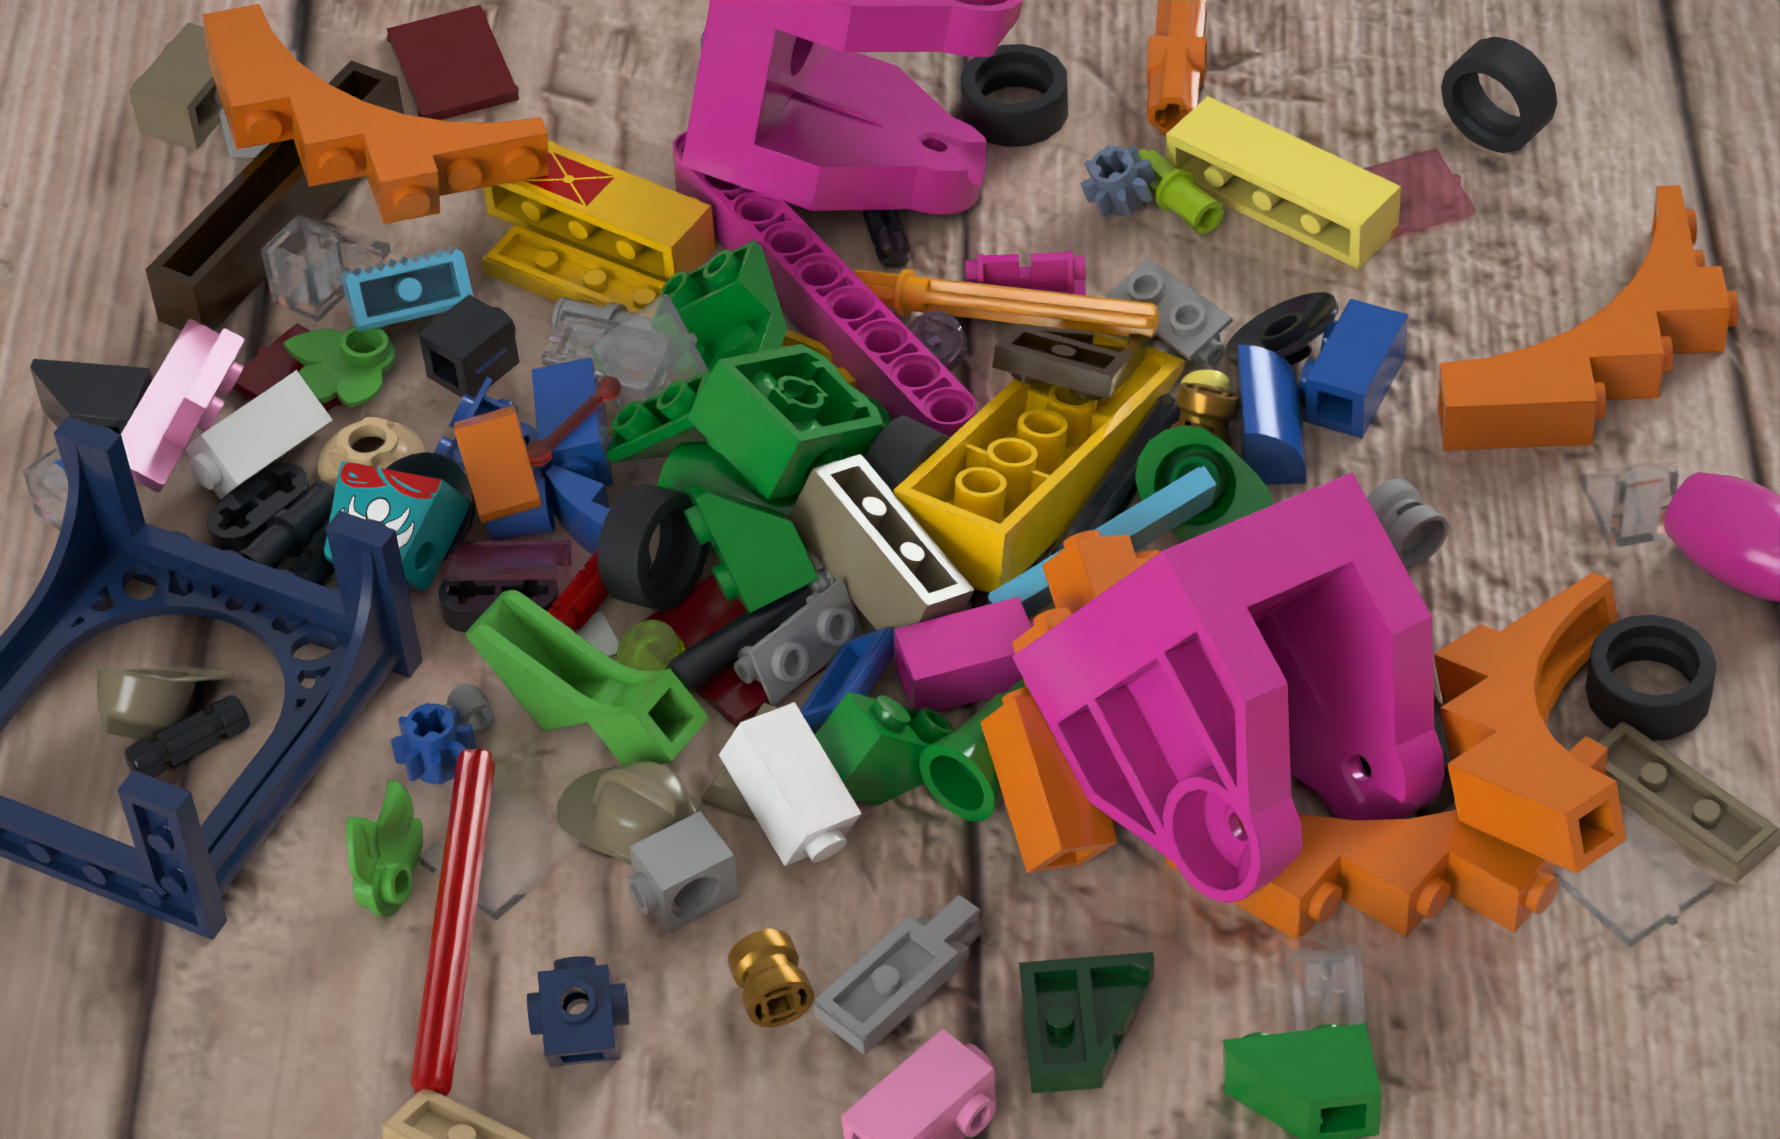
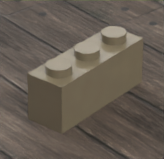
(876, 547)

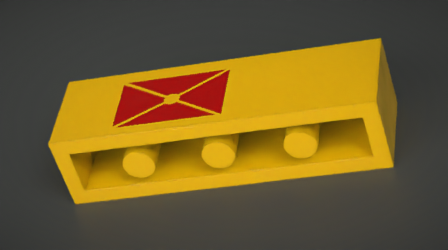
(609, 214)

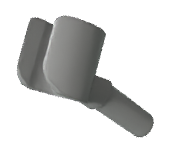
(472, 707)

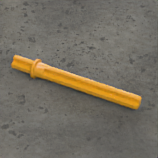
(1015, 305)

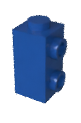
(1354, 367)
(557, 395)

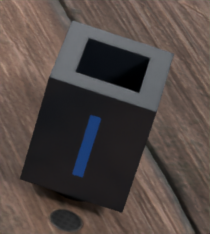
(469, 346)

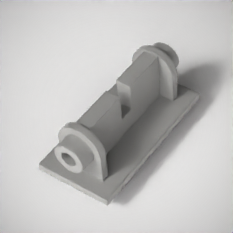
(1185, 317)
(801, 643)

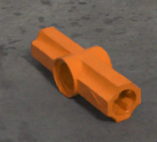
(1176, 62)

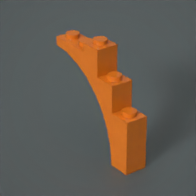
(342, 138)
(1562, 385)
(1495, 716)
(1042, 796)
(1408, 870)

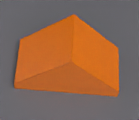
(497, 464)

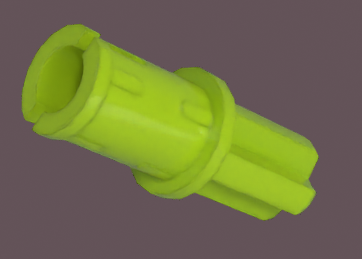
(1177, 192)

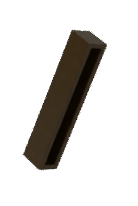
(219, 252)

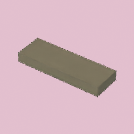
(1687, 804)

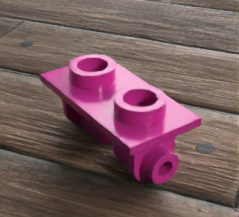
(1048, 272)

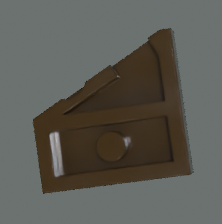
(1068, 359)

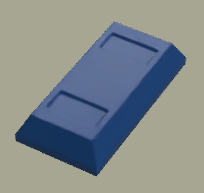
(852, 670)

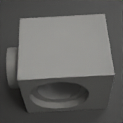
(683, 872)

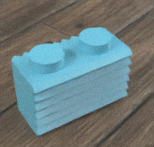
(406, 288)

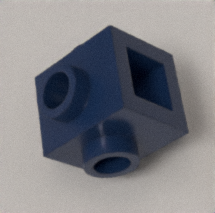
(581, 1036)

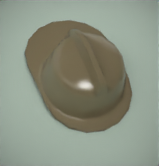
(147, 699)
(623, 806)

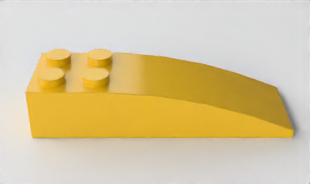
(1026, 468)

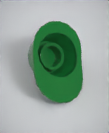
(1186, 448)

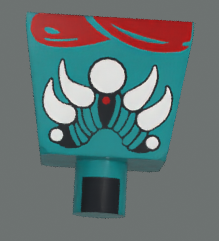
(418, 507)

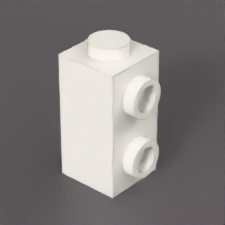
(256, 435)
(790, 785)

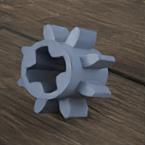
(1118, 181)

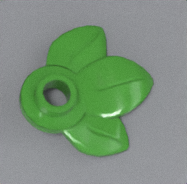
(343, 363)
(385, 853)

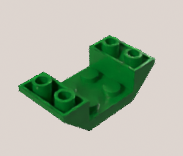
(732, 314)

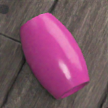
(1729, 531)

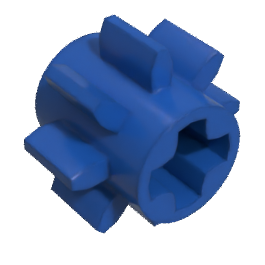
(432, 742)

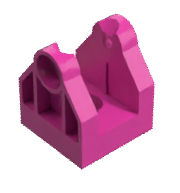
(828, 129)
(1242, 665)

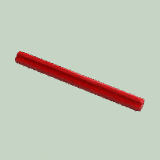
(453, 923)

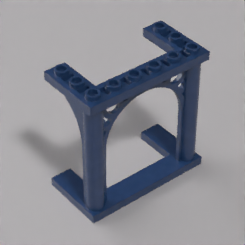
(103, 543)

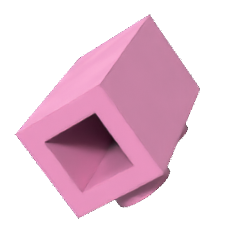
(933, 1094)

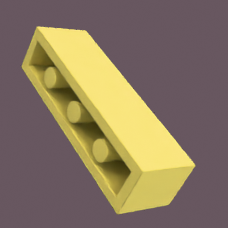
(1285, 182)

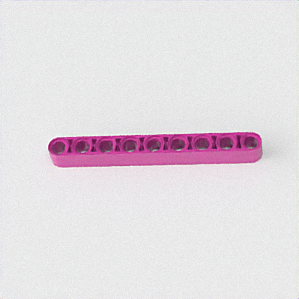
(833, 303)

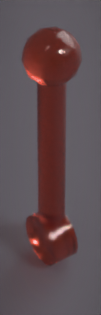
(540, 450)

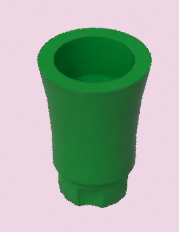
(961, 768)

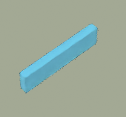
(1141, 522)

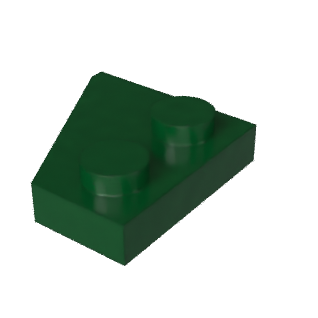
(1080, 1016)

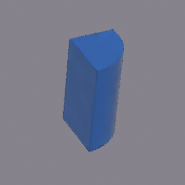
(1270, 416)

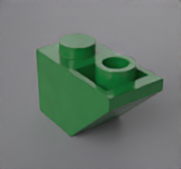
(755, 546)
(879, 745)
(1308, 1080)

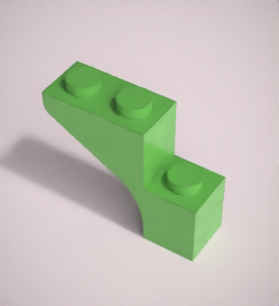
(572, 683)

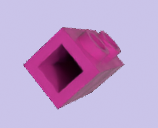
(960, 655)

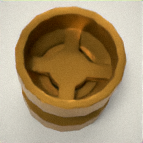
(1207, 408)
(769, 974)

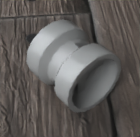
(1411, 526)

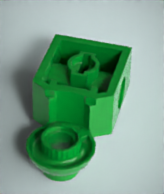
(783, 416)

